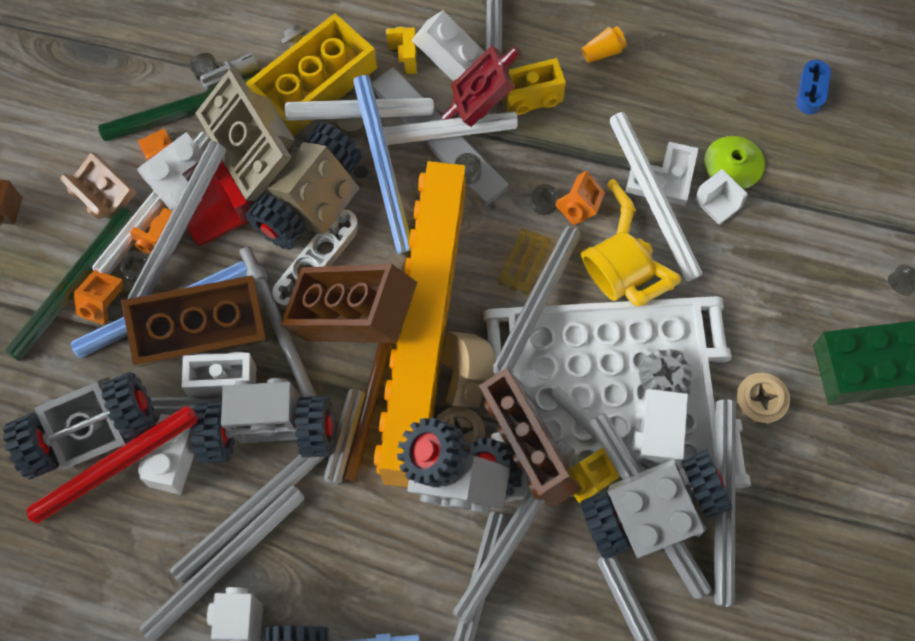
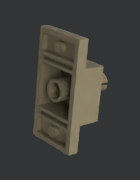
(251, 132)

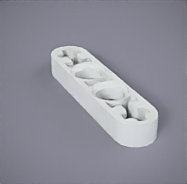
(312, 257)

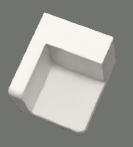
(720, 197)

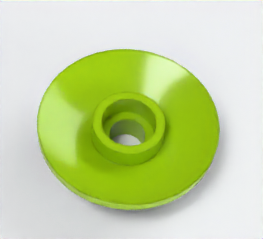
(744, 171)

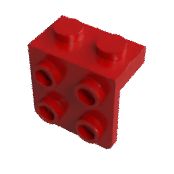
(220, 210)

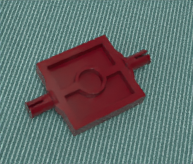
(482, 85)

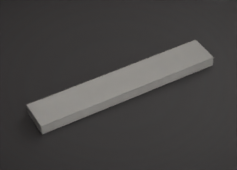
(489, 186)

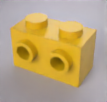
(535, 87)

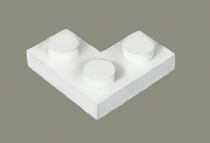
(167, 169)
(673, 176)

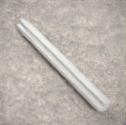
(655, 197)
(141, 220)

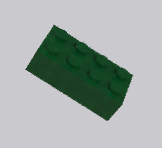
(867, 362)

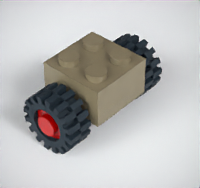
(308, 189)

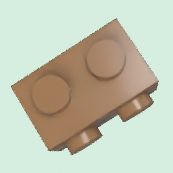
(99, 187)

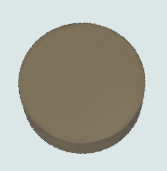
(351, 126)

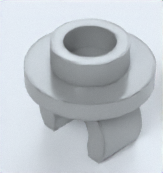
(294, 35)

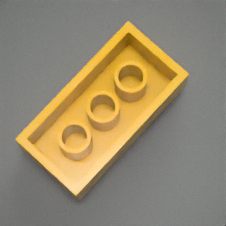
(316, 68)

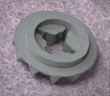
(672, 361)

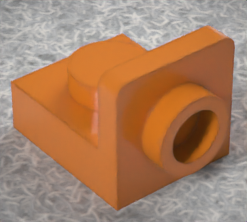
(154, 143)
(582, 200)
(147, 241)
(96, 295)

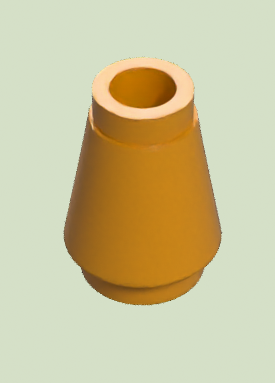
(605, 45)

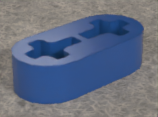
(819, 88)

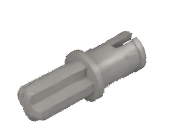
(244, 65)

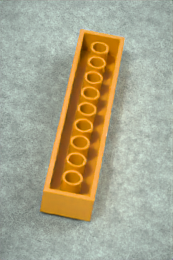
(422, 337)

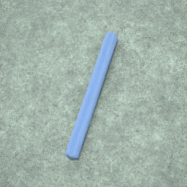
(383, 163)
(117, 330)

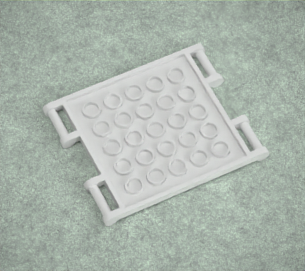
(597, 358)

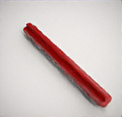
(112, 464)

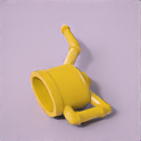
(627, 262)

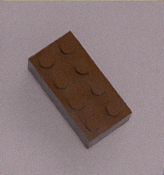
(349, 303)
(194, 321)

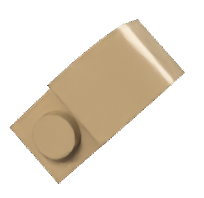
(471, 364)

